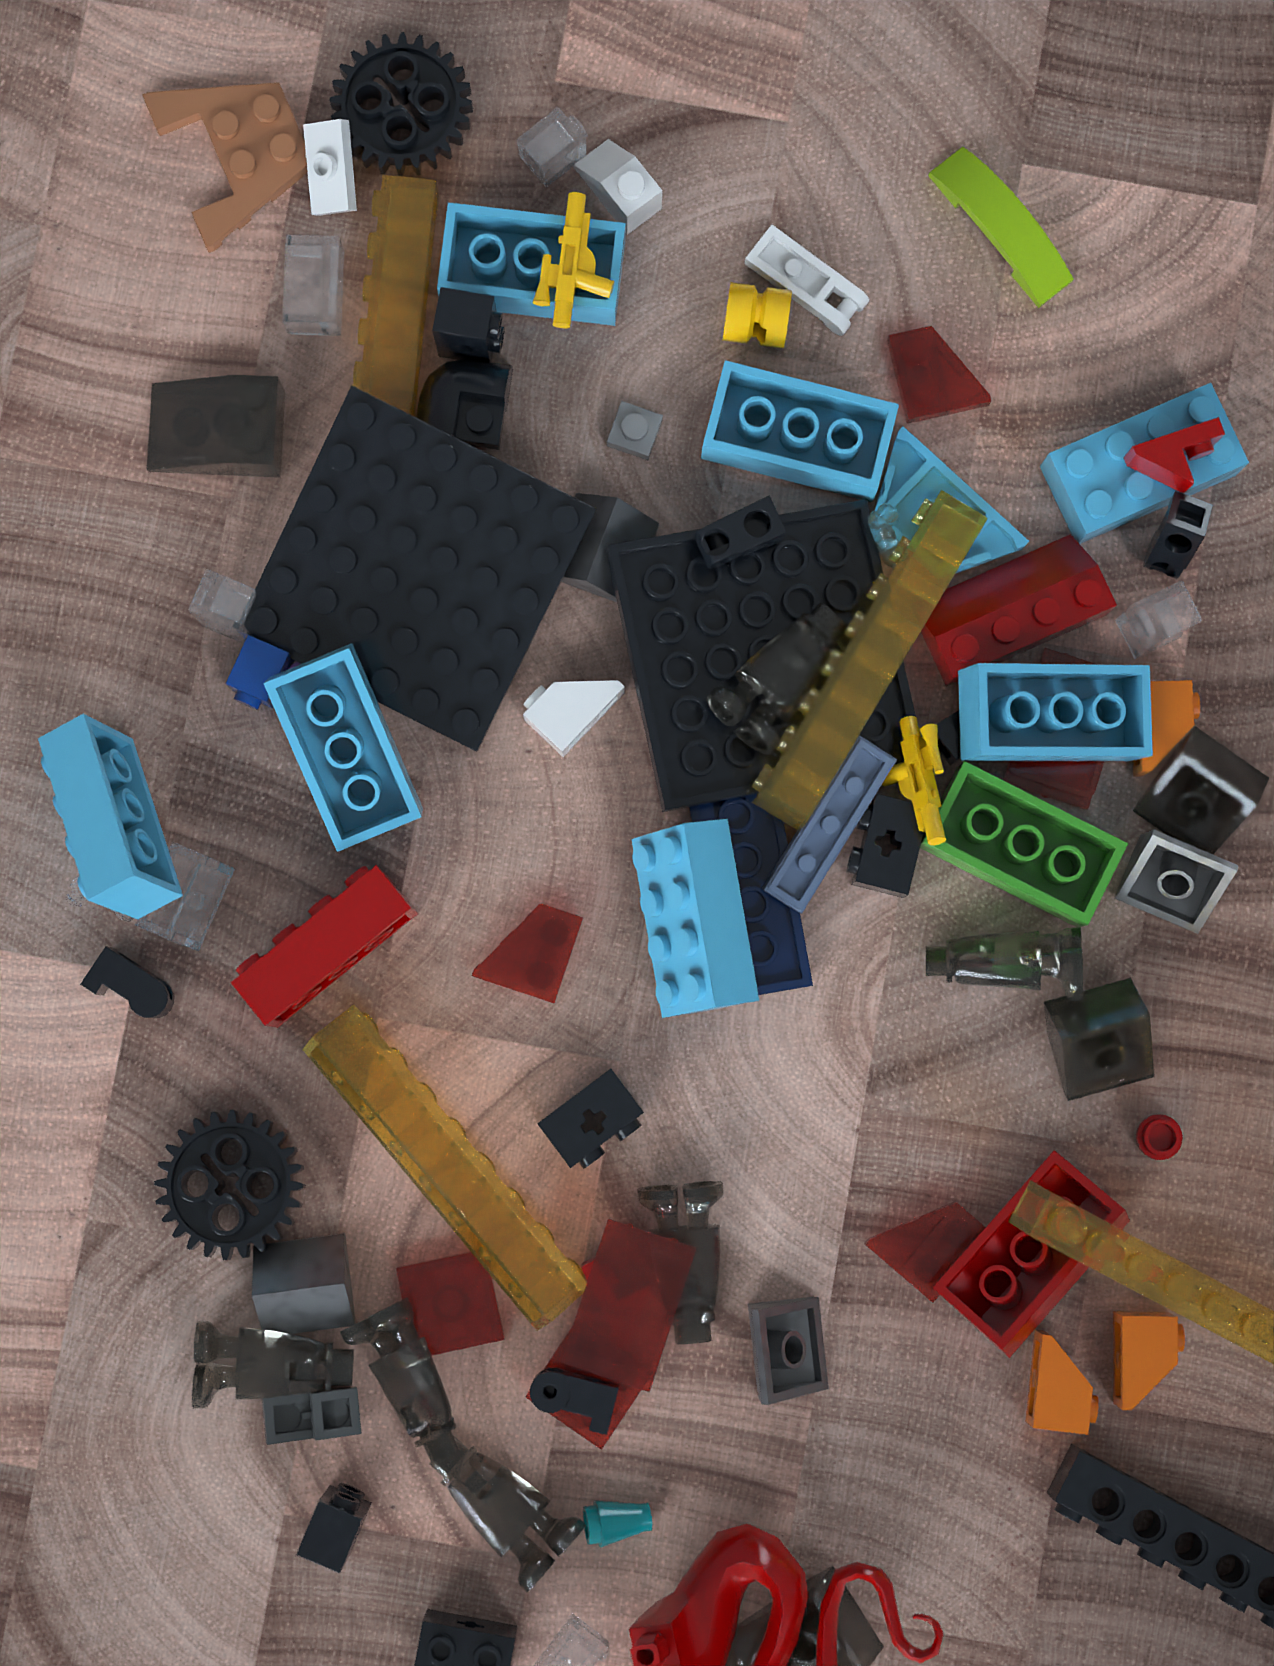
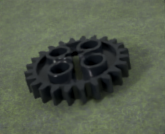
(431, 80)
(200, 1214)

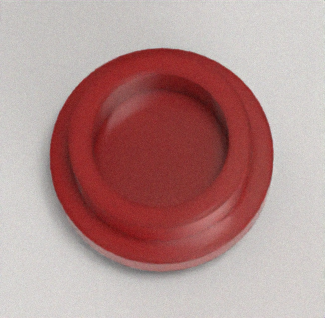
(1159, 1137)

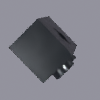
(467, 326)
(895, 871)
(564, 1124)
(334, 1527)
(464, 1641)

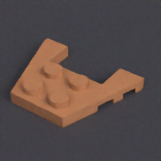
(252, 139)

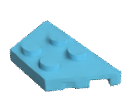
(919, 474)

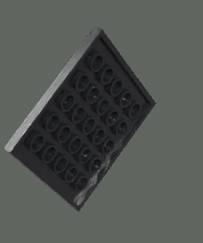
(421, 563)
(699, 625)

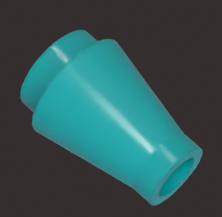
(615, 1521)

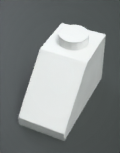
(621, 184)
(570, 710)

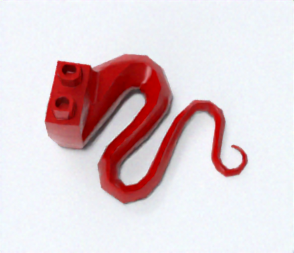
(702, 1614)

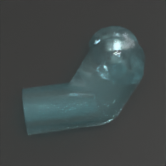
(882, 531)

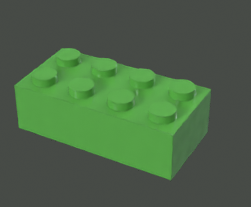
(1025, 845)

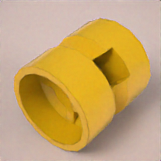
(757, 315)

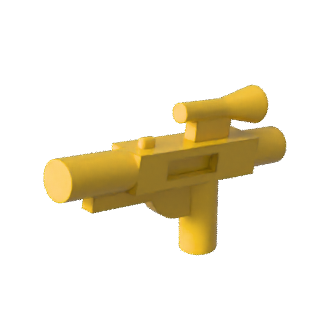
(575, 266)
(917, 776)

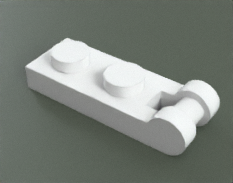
(810, 279)

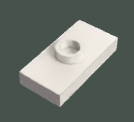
(330, 167)

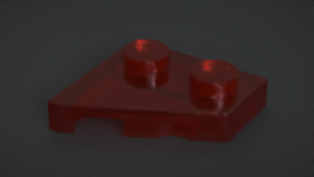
(932, 376)
(534, 954)
(927, 1245)

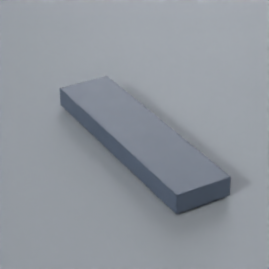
(830, 825)

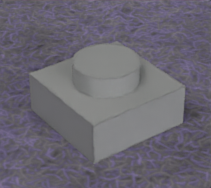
(634, 430)

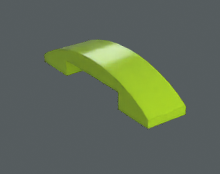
(1005, 223)

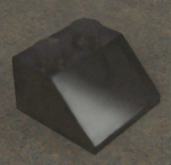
(1202, 793)
(1100, 1039)

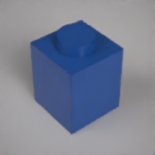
(252, 668)

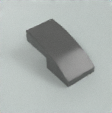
(312, 1416)

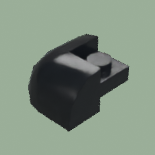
(467, 400)

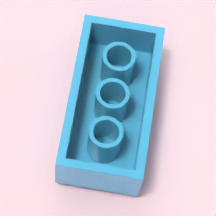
(502, 255)
(799, 431)
(1103, 493)
(1054, 712)
(344, 747)
(109, 817)
(694, 918)

